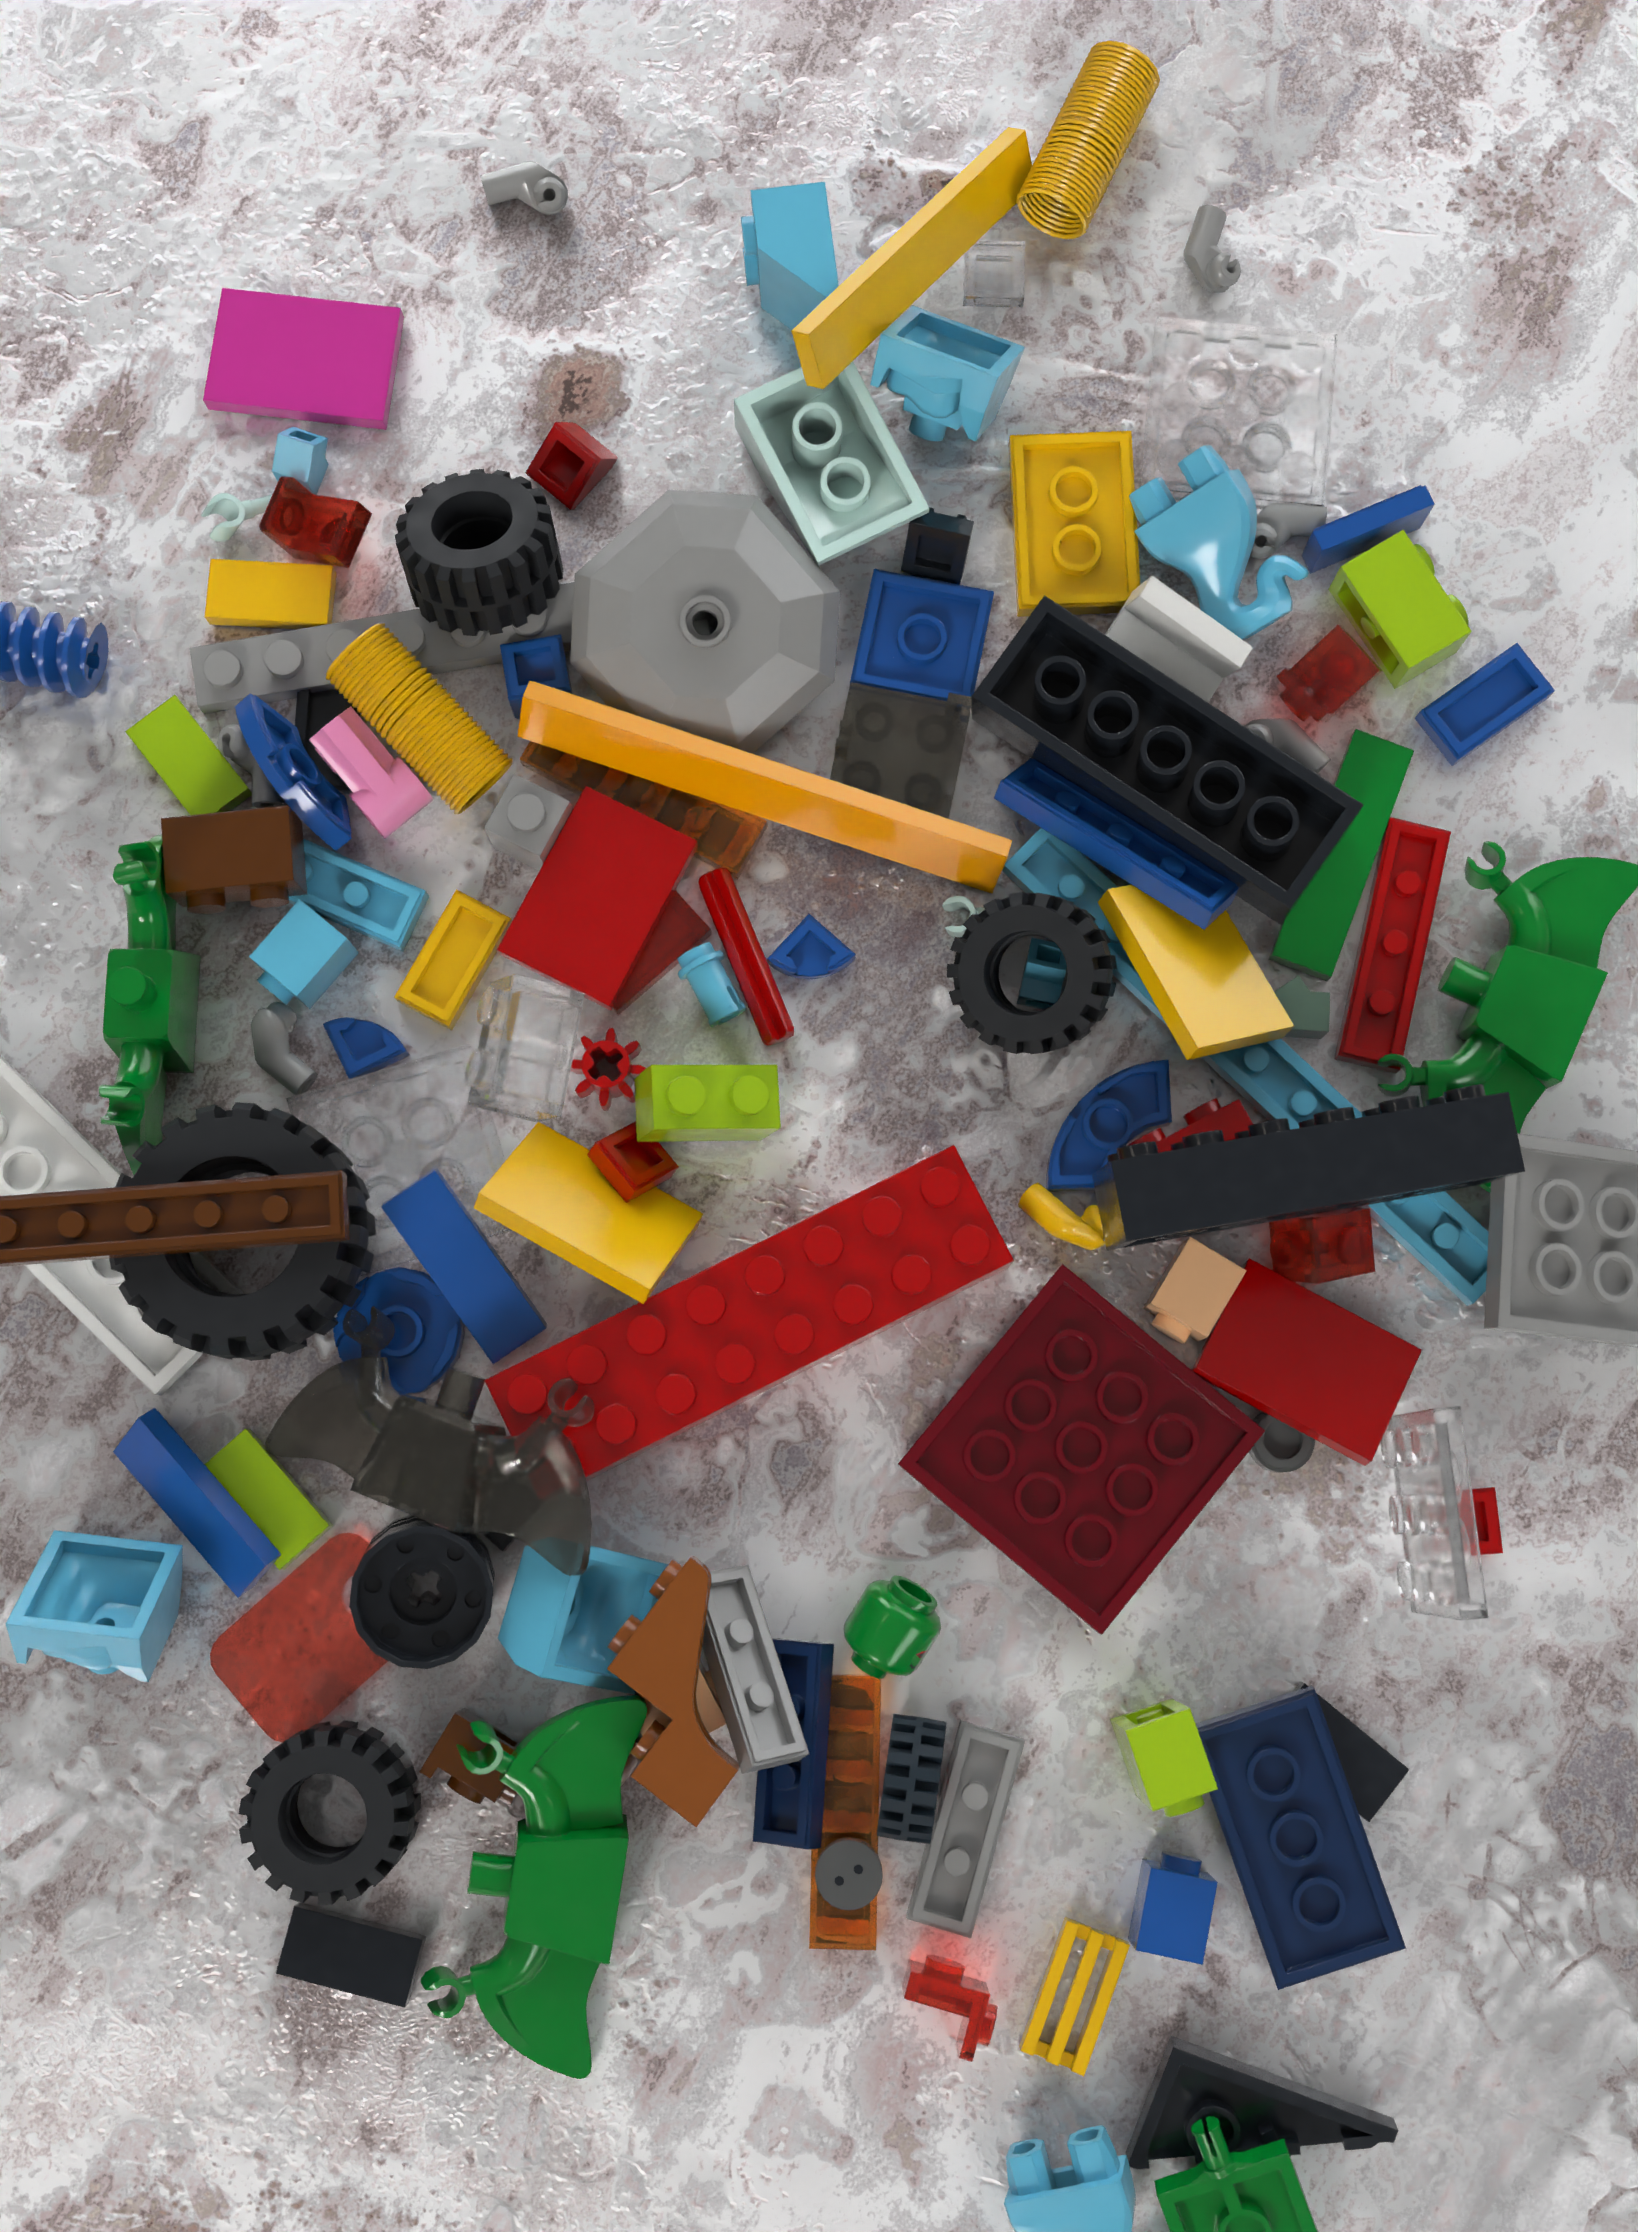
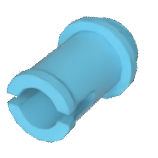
(711, 983)

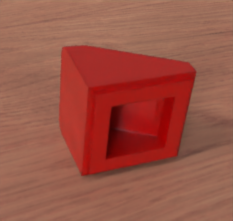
(570, 463)

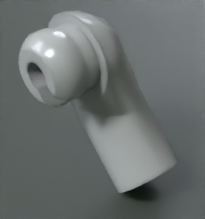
(529, 184)

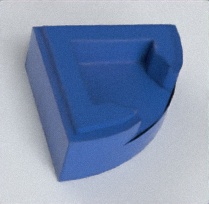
(811, 952)
(363, 1045)

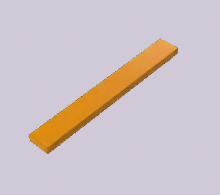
(762, 787)

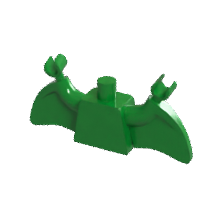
(1533, 991)
(147, 1002)
(556, 1883)

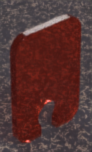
(299, 1645)

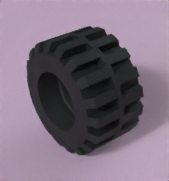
(479, 552)
(978, 964)
(286, 1846)

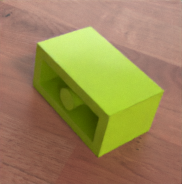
(1400, 608)
(707, 1103)
(1165, 1757)

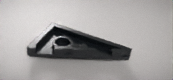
(1250, 2106)

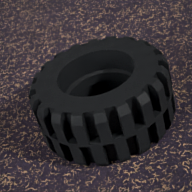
(310, 1287)

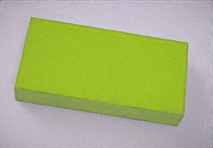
(188, 760)
(269, 1496)

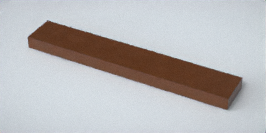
(173, 1218)

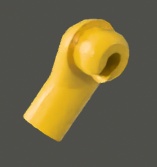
(1061, 1220)

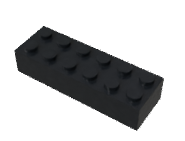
(1163, 758)
(1309, 1169)

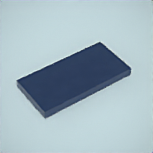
(1297, 1839)

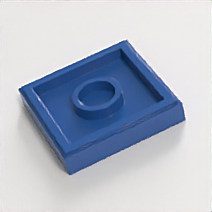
(921, 636)

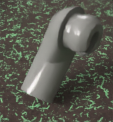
(1203, 255)
(1281, 522)
(1292, 740)
(233, 745)
(272, 1048)

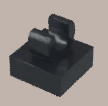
(937, 546)

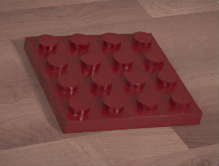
(1081, 1449)

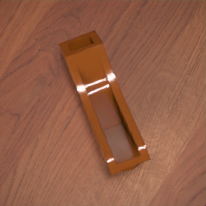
(662, 1665)

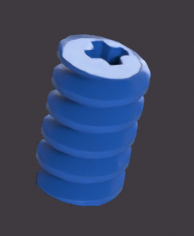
(49, 654)

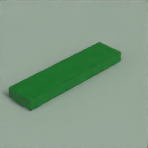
(1322, 917)

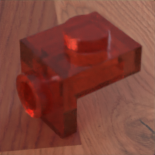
(314, 525)
(1327, 677)
(1323, 1246)
(943, 1986)

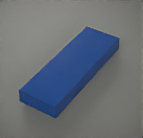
(464, 1265)
(196, 1502)

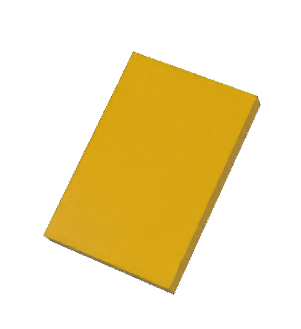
(1073, 520)
(1196, 977)
(569, 1207)

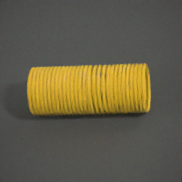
(1088, 139)
(423, 718)

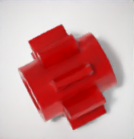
(603, 1085)

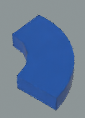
(292, 772)
(1106, 1120)

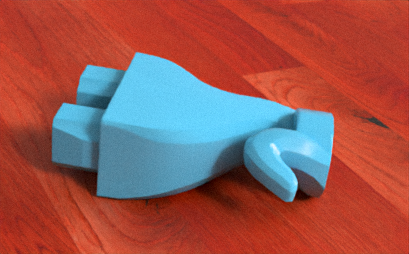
(1212, 540)
(1081, 2197)

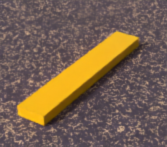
(912, 259)

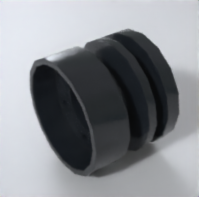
(429, 1627)

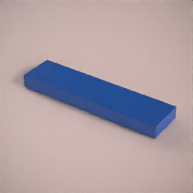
(1117, 843)

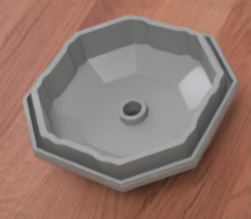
(718, 558)

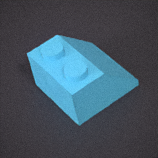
(790, 250)

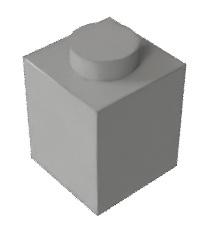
(527, 821)

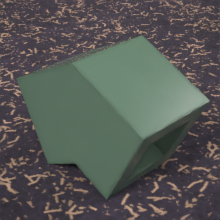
(1306, 1009)

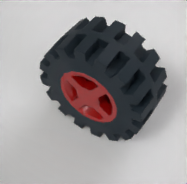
(911, 1779)

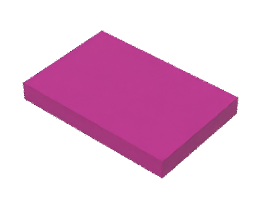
(304, 358)

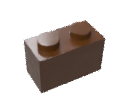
(234, 858)

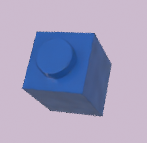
(1173, 1908)

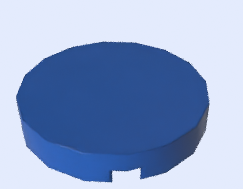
(425, 1324)

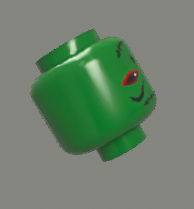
(892, 1627)

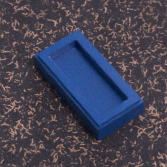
(1367, 528)
(1484, 704)

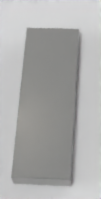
(749, 1675)
(965, 1829)

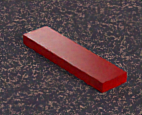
(1392, 944)

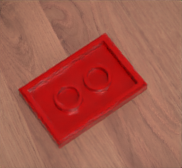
(598, 897)
(1307, 1362)

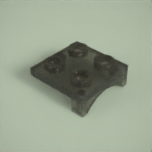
(902, 746)

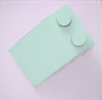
(828, 461)

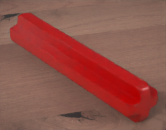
(746, 956)

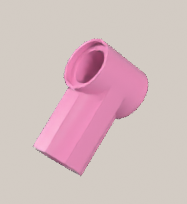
(379, 783)

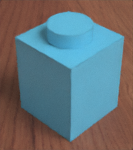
(302, 956)

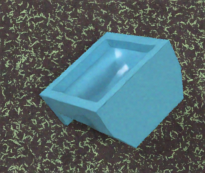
(945, 372)
(99, 1603)
(565, 1622)

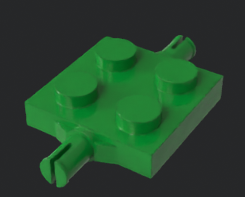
(1235, 2189)

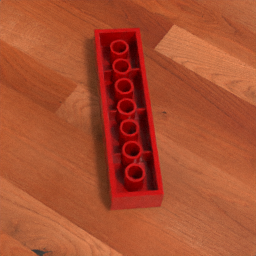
(764, 1314)

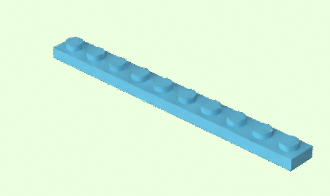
(1272, 1080)

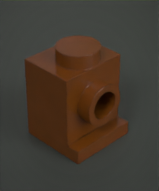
(447, 1758)

